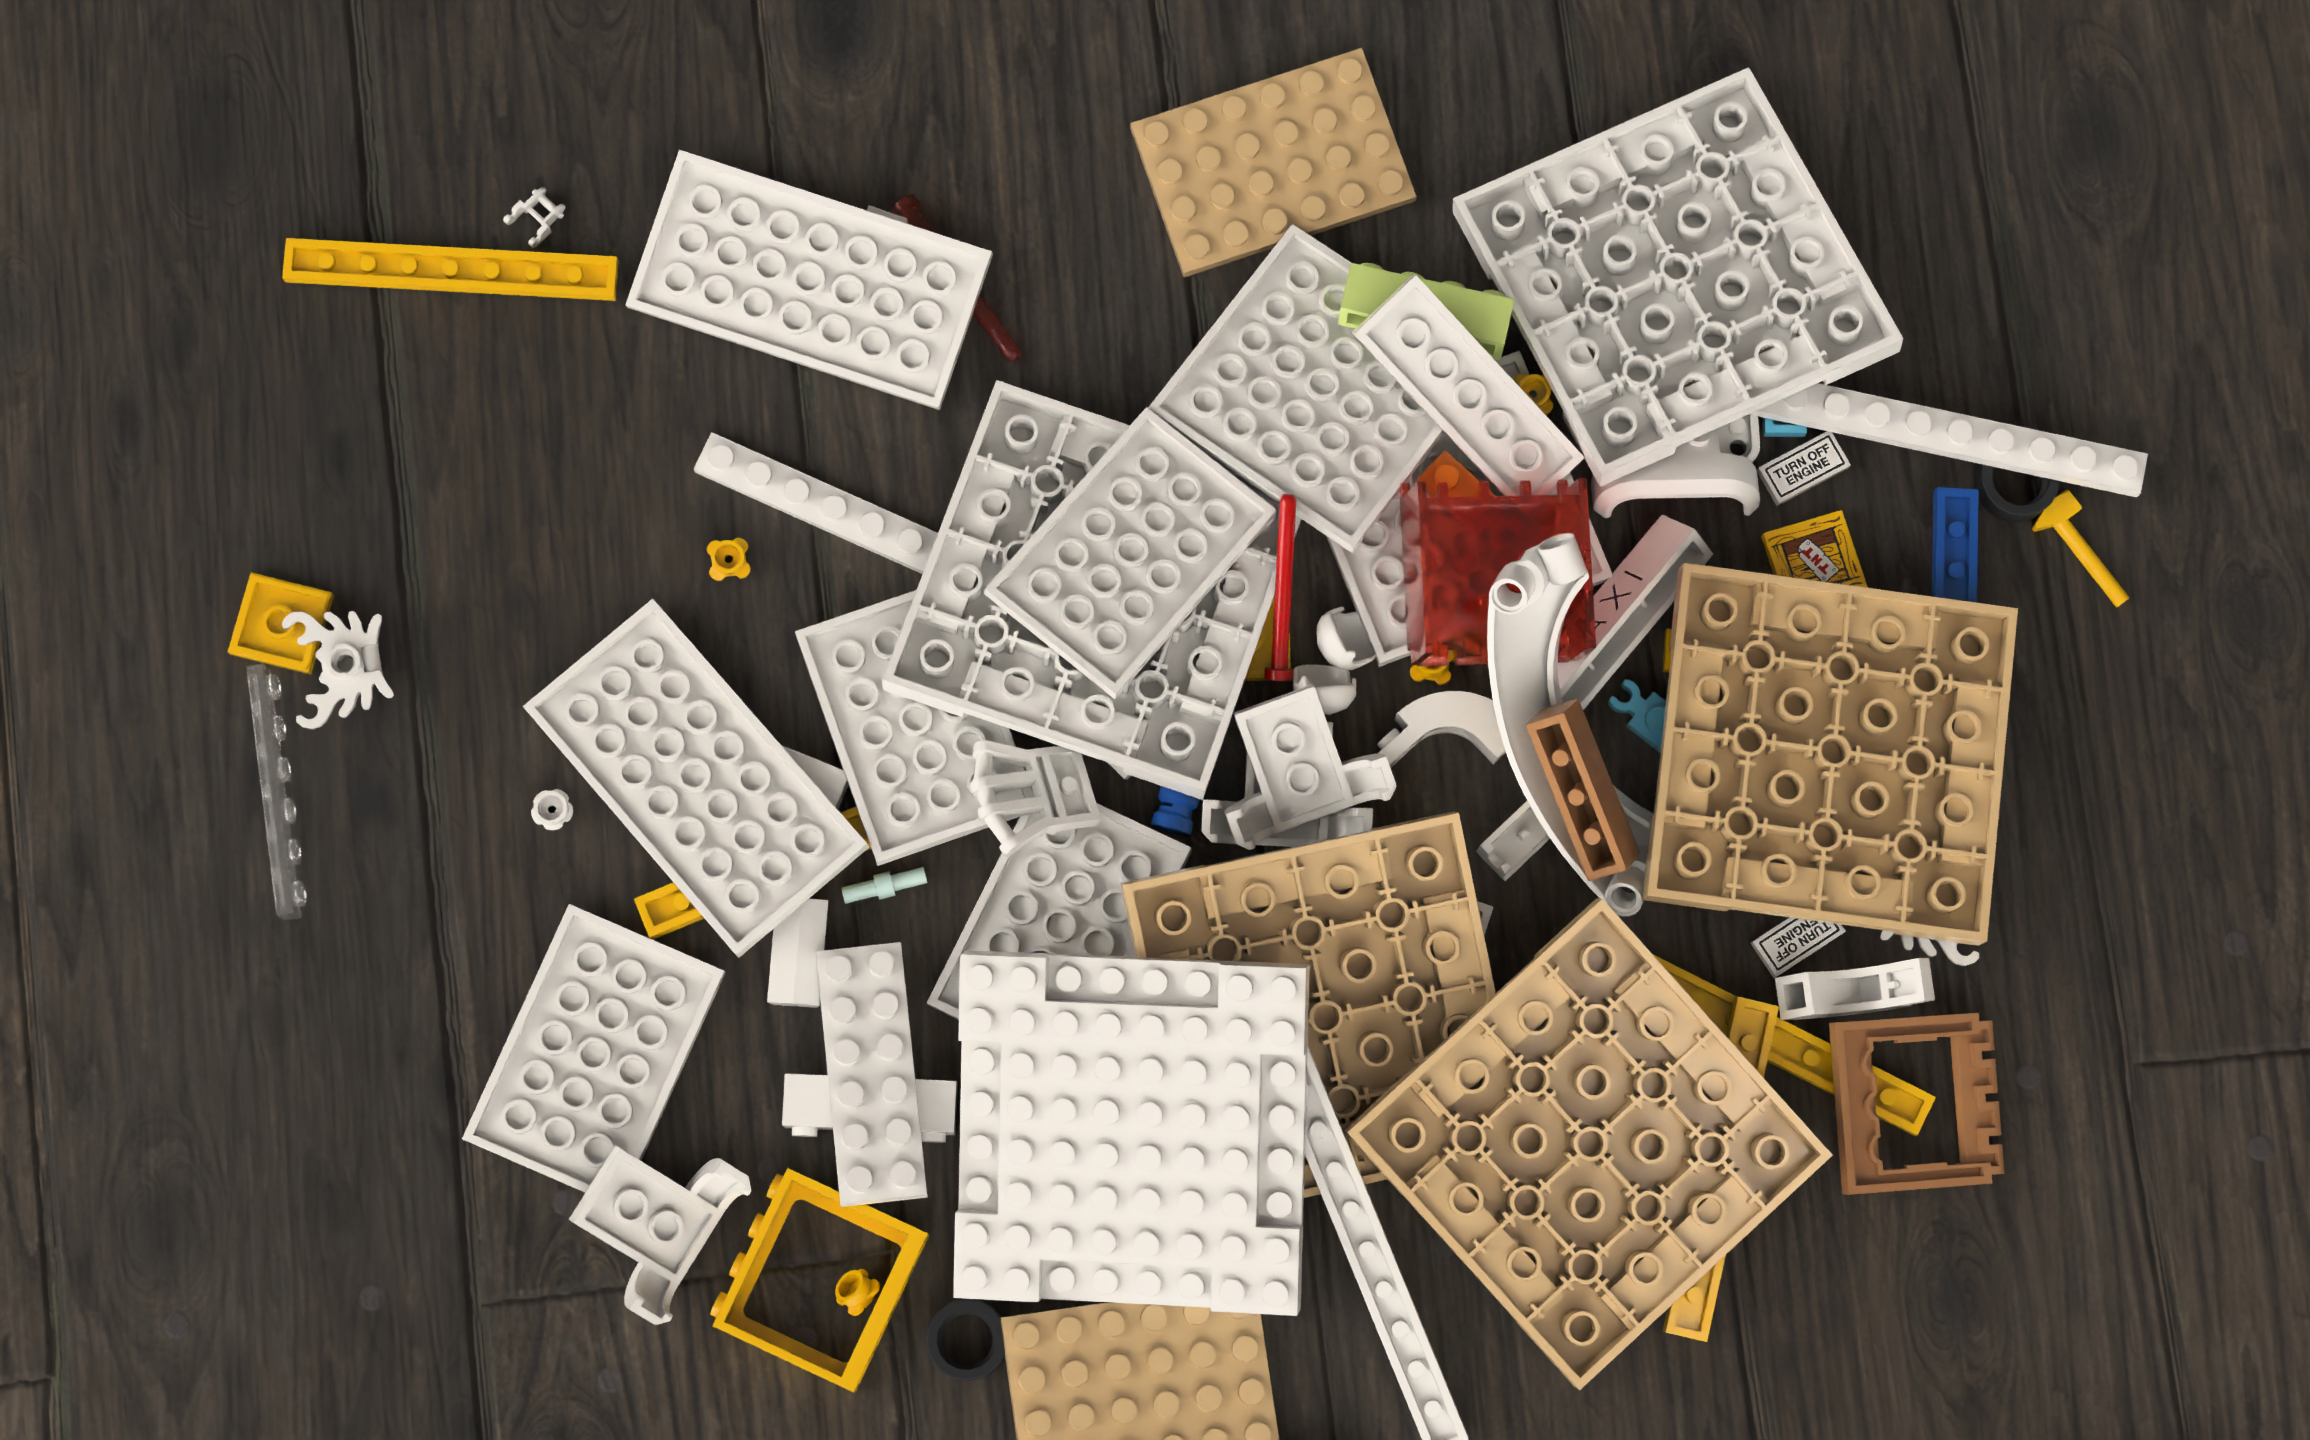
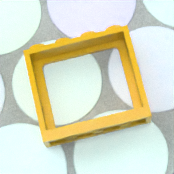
(747, 1267)

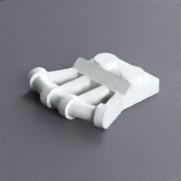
(1058, 785)

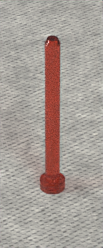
(908, 209)

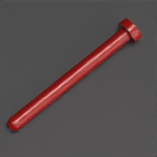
(1283, 592)

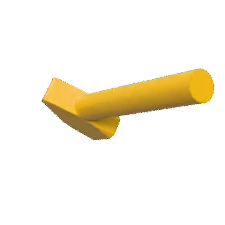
(2058, 516)

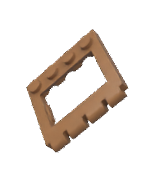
(1856, 1108)

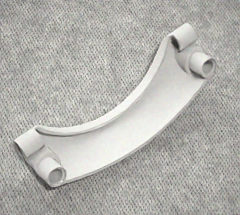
(1524, 680)

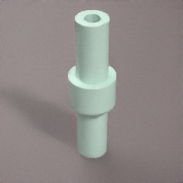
(884, 885)

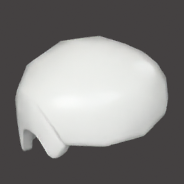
(1343, 640)
(1331, 685)

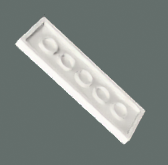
(1466, 391)
(871, 1074)

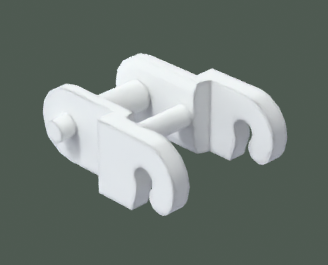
(544, 230)

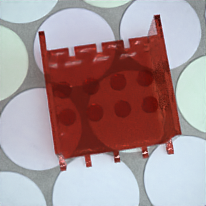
(1459, 548)

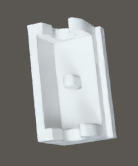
(1513, 842)

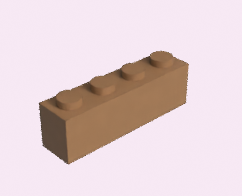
(1583, 789)

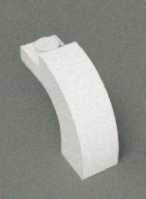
(1445, 712)
(1854, 990)

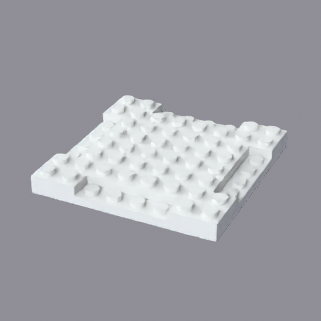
(1676, 274)
(980, 661)
(1132, 1130)

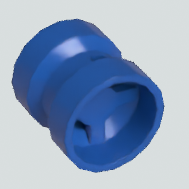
(1174, 812)

